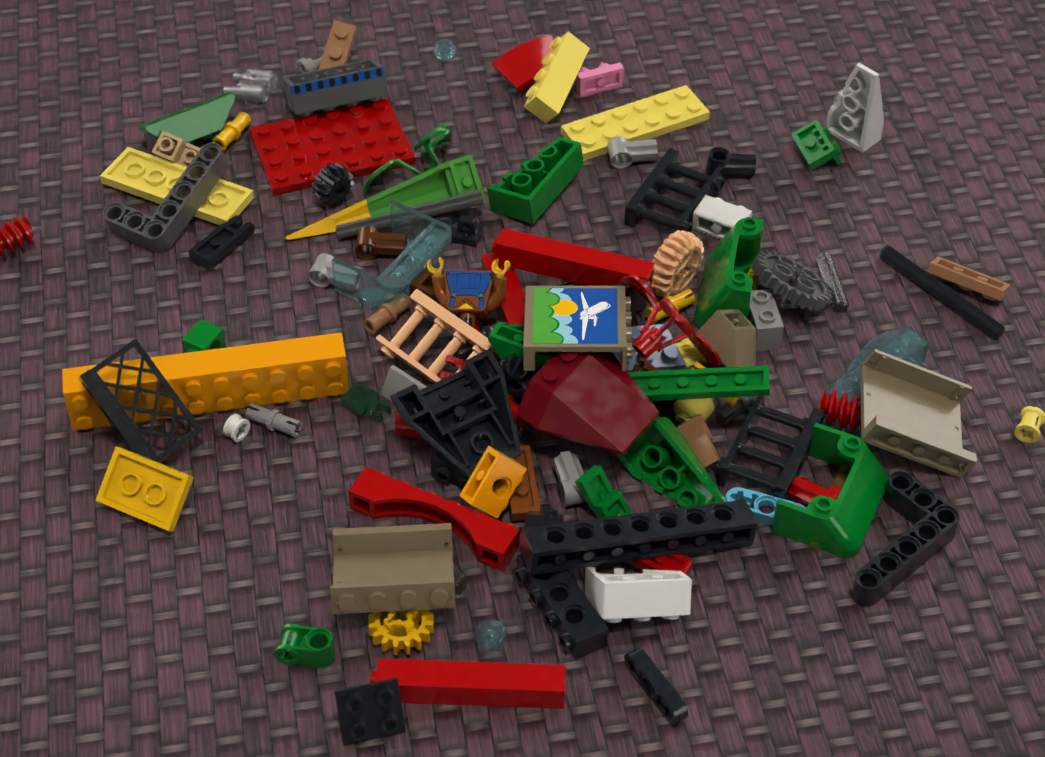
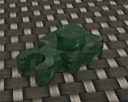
(364, 399)

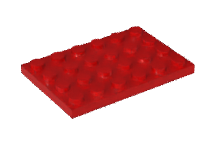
(353, 136)

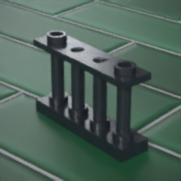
(660, 180)
(789, 466)

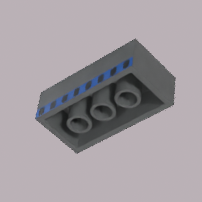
(335, 86)

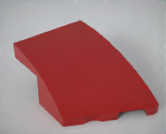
(523, 62)

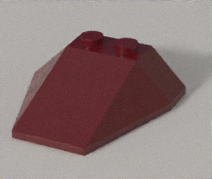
(587, 401)

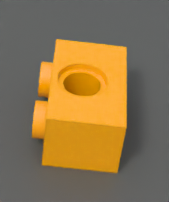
(492, 467)

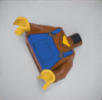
(470, 293)

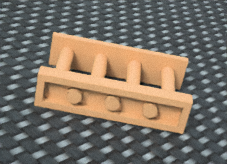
(443, 320)

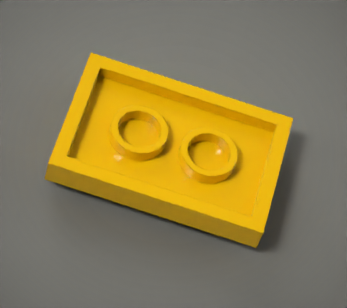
(144, 488)

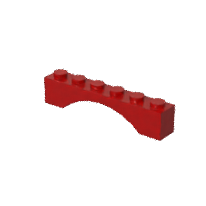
(383, 496)

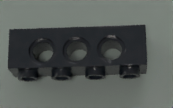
(546, 590)

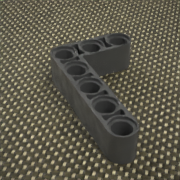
(177, 208)

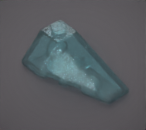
(901, 343)

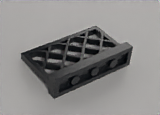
(120, 419)

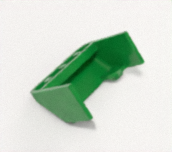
(840, 523)

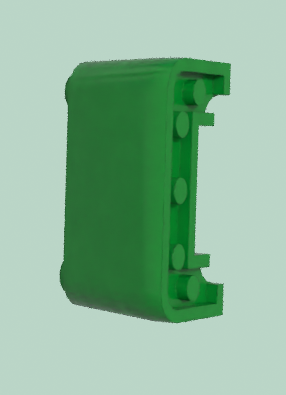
(724, 277)

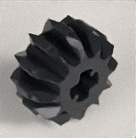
(332, 184)
(515, 376)

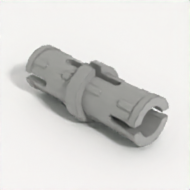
(274, 420)

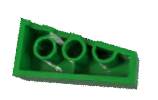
(538, 181)

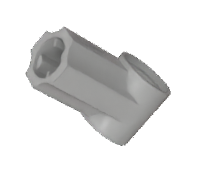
(625, 152)
(321, 271)
(568, 471)

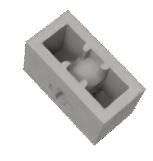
(766, 320)

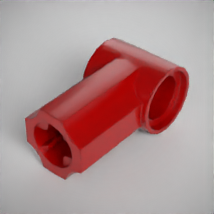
(804, 490)

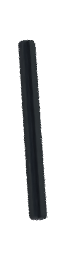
(942, 292)

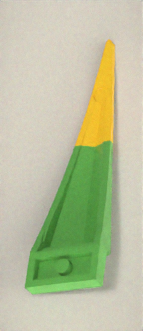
(438, 183)

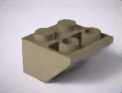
(731, 337)

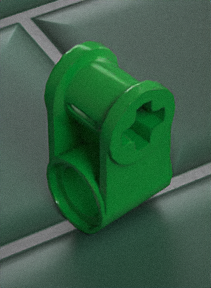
(306, 646)

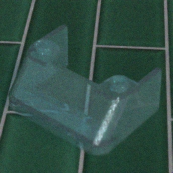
(427, 240)

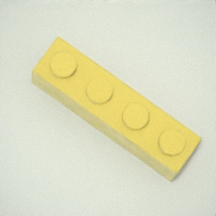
(556, 77)

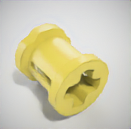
(1029, 424)

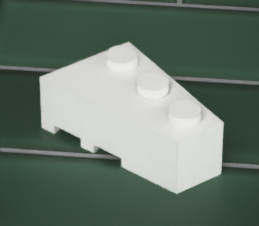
(638, 595)

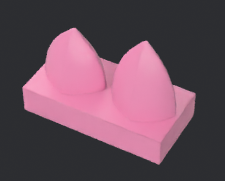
(599, 79)

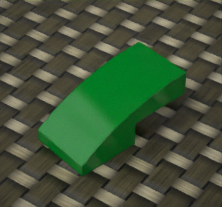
(600, 495)

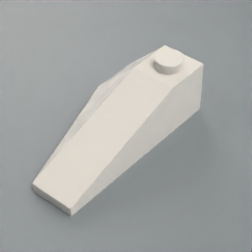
(858, 111)

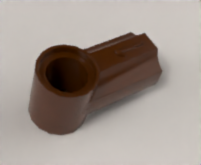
(372, 242)

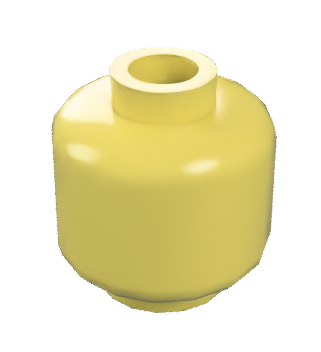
(690, 408)

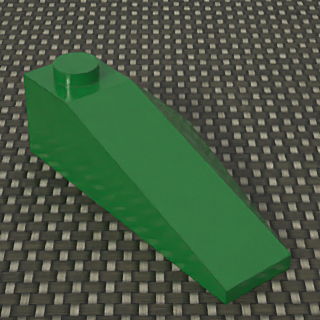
(670, 466)

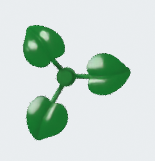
(445, 136)

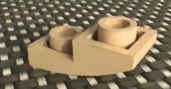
(174, 149)

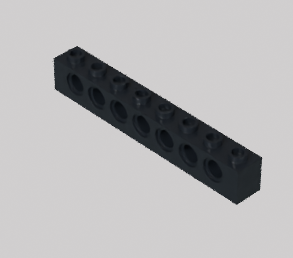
(637, 536)

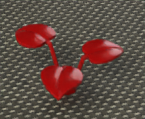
(651, 339)

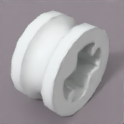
(236, 427)

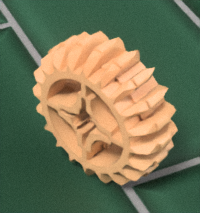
(676, 263)

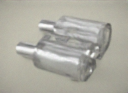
(253, 85)

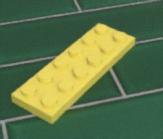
(637, 121)
(154, 178)

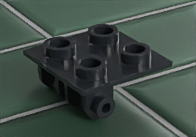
(370, 711)

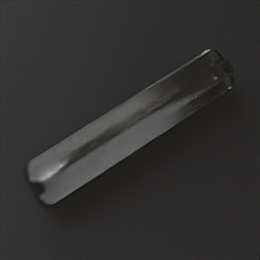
(832, 279)

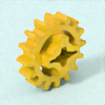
(400, 629)

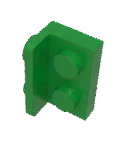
(816, 144)

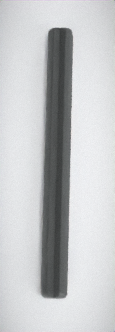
(430, 209)

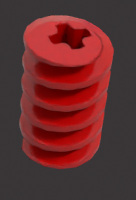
(15, 234)
(841, 409)

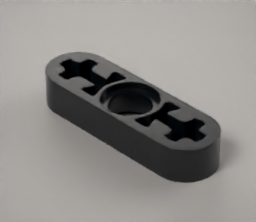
(656, 686)

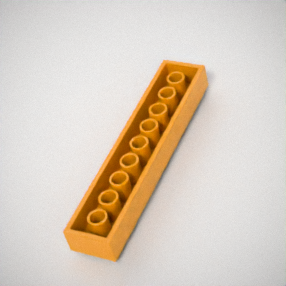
(220, 379)

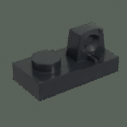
(464, 230)

